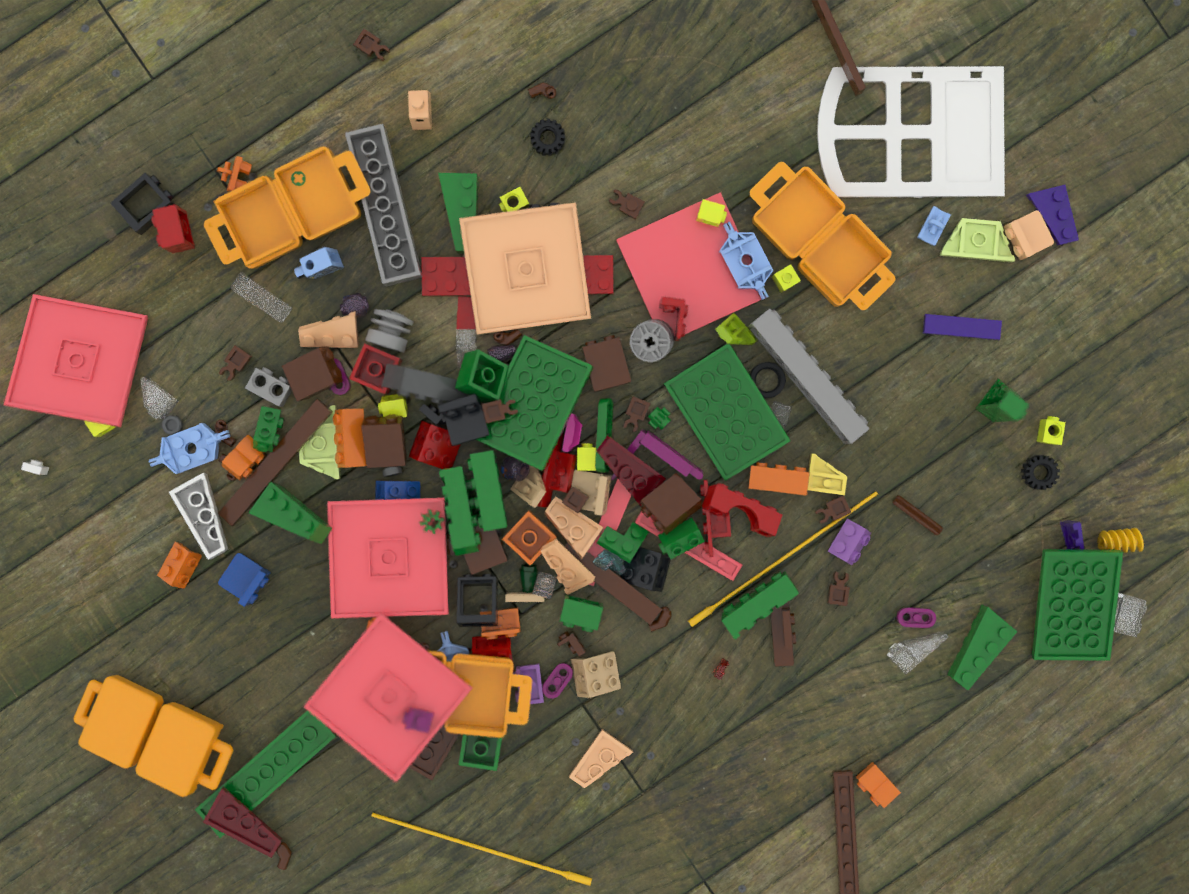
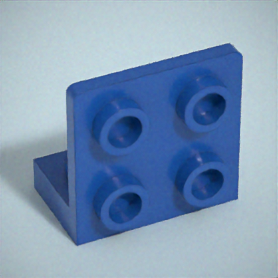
(397, 490)

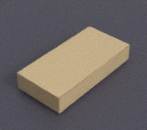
(523, 597)

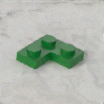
(626, 545)

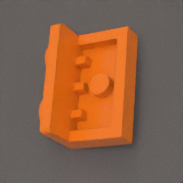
(179, 566)
(507, 624)

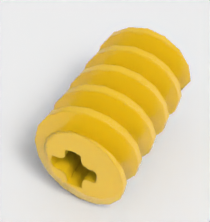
(1121, 540)

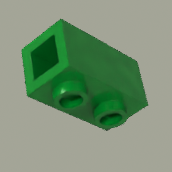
(267, 428)
(680, 539)

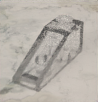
(260, 297)
(912, 652)

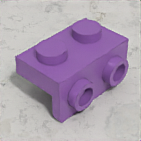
(850, 542)
(532, 671)

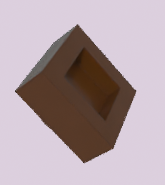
(575, 499)

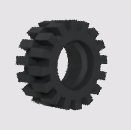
(547, 149)
(1050, 466)

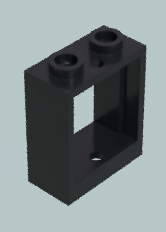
(118, 203)
(477, 620)

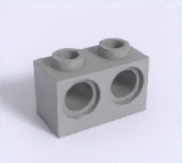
(268, 390)

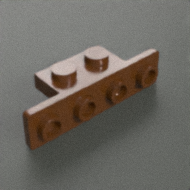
(782, 635)

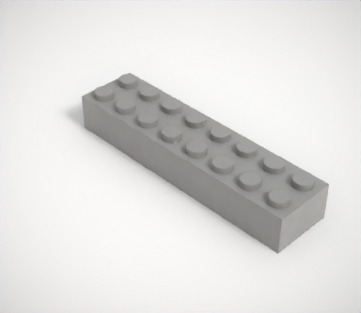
(385, 206)
(808, 377)

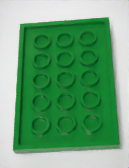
(545, 393)
(727, 411)
(1077, 604)

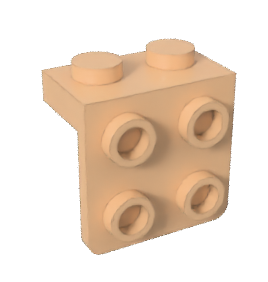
(1028, 235)

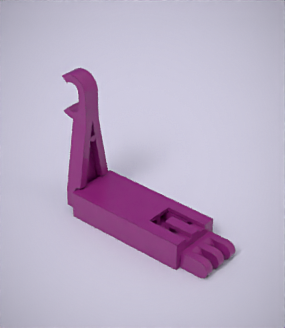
(665, 452)

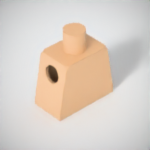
(420, 108)

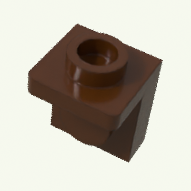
(575, 644)

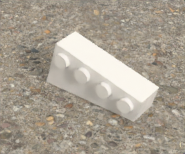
(200, 512)

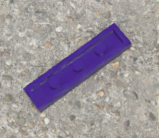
(962, 327)

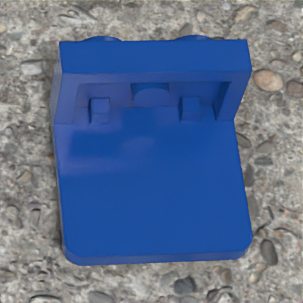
(244, 579)

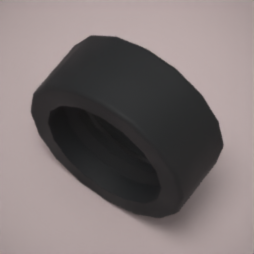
(779, 372)

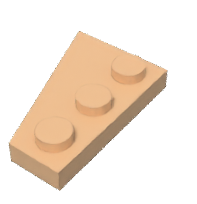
(335, 333)
(574, 527)
(568, 568)
(600, 757)

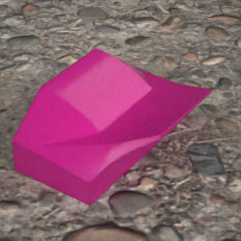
(572, 433)

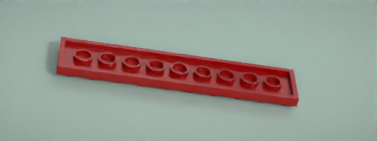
(450, 278)

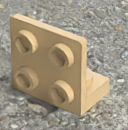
(596, 487)
(596, 675)

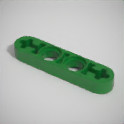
(604, 428)

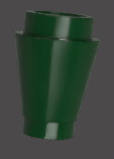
(528, 577)

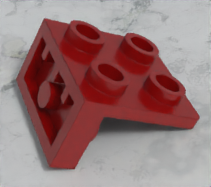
(672, 304)
(434, 446)
(493, 647)

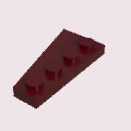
(629, 469)
(241, 824)

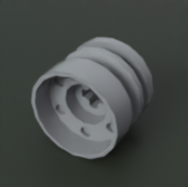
(389, 330)
(662, 336)

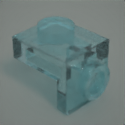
(609, 560)

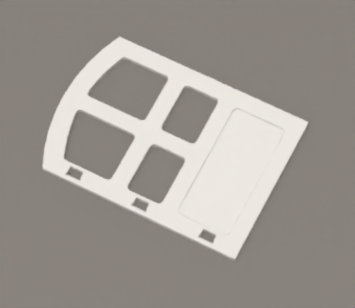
(963, 133)

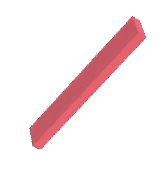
(615, 509)
(720, 562)

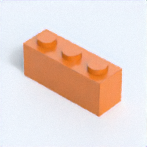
(349, 438)
(779, 479)

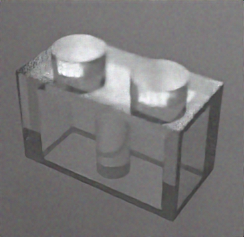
(1129, 615)

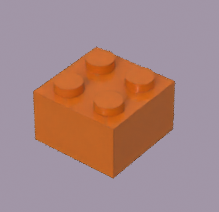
(529, 537)

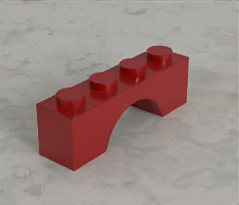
(762, 519)

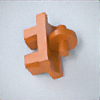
(238, 166)

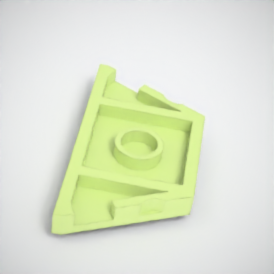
(978, 241)
(321, 449)

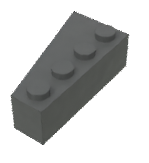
(421, 384)

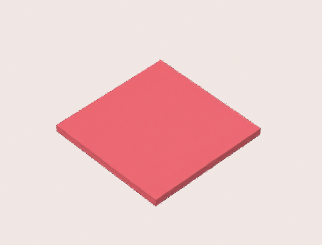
(684, 262)
(76, 360)
(386, 559)
(376, 686)

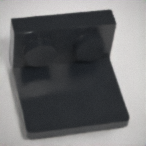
(464, 419)
(647, 569)

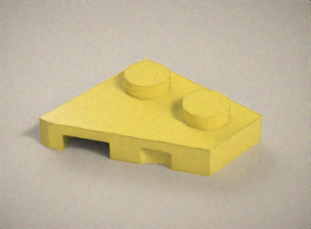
(825, 477)

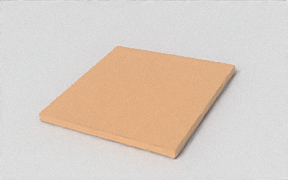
(525, 268)

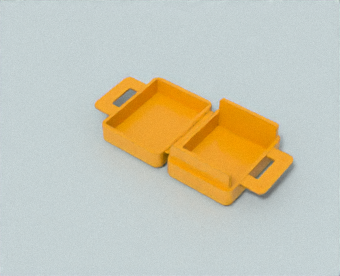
(273, 214)
(834, 249)
(487, 704)
(164, 740)

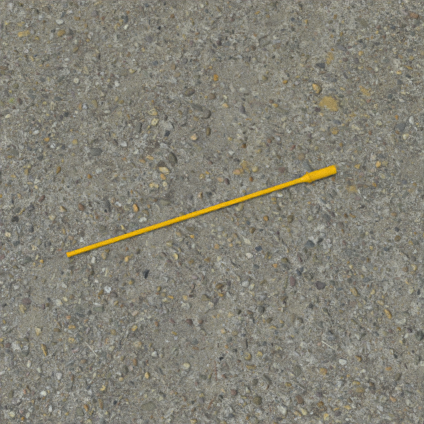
(708, 610)
(567, 874)

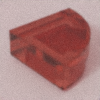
(719, 671)

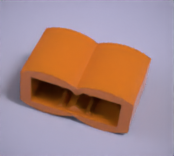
(243, 458)
(878, 785)

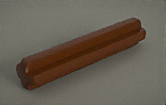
(917, 515)

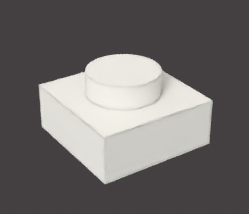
(35, 467)

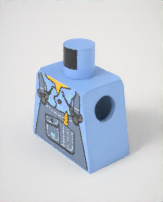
(319, 263)

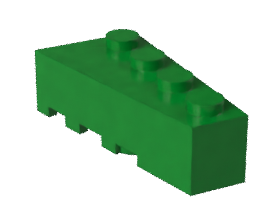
(461, 201)
(1002, 404)
(488, 490)
(286, 511)
(460, 511)
(758, 604)
(980, 647)

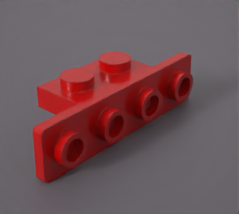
(557, 473)
(716, 526)

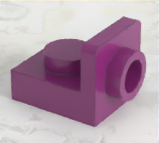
(418, 719)

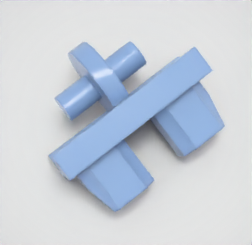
(933, 226)

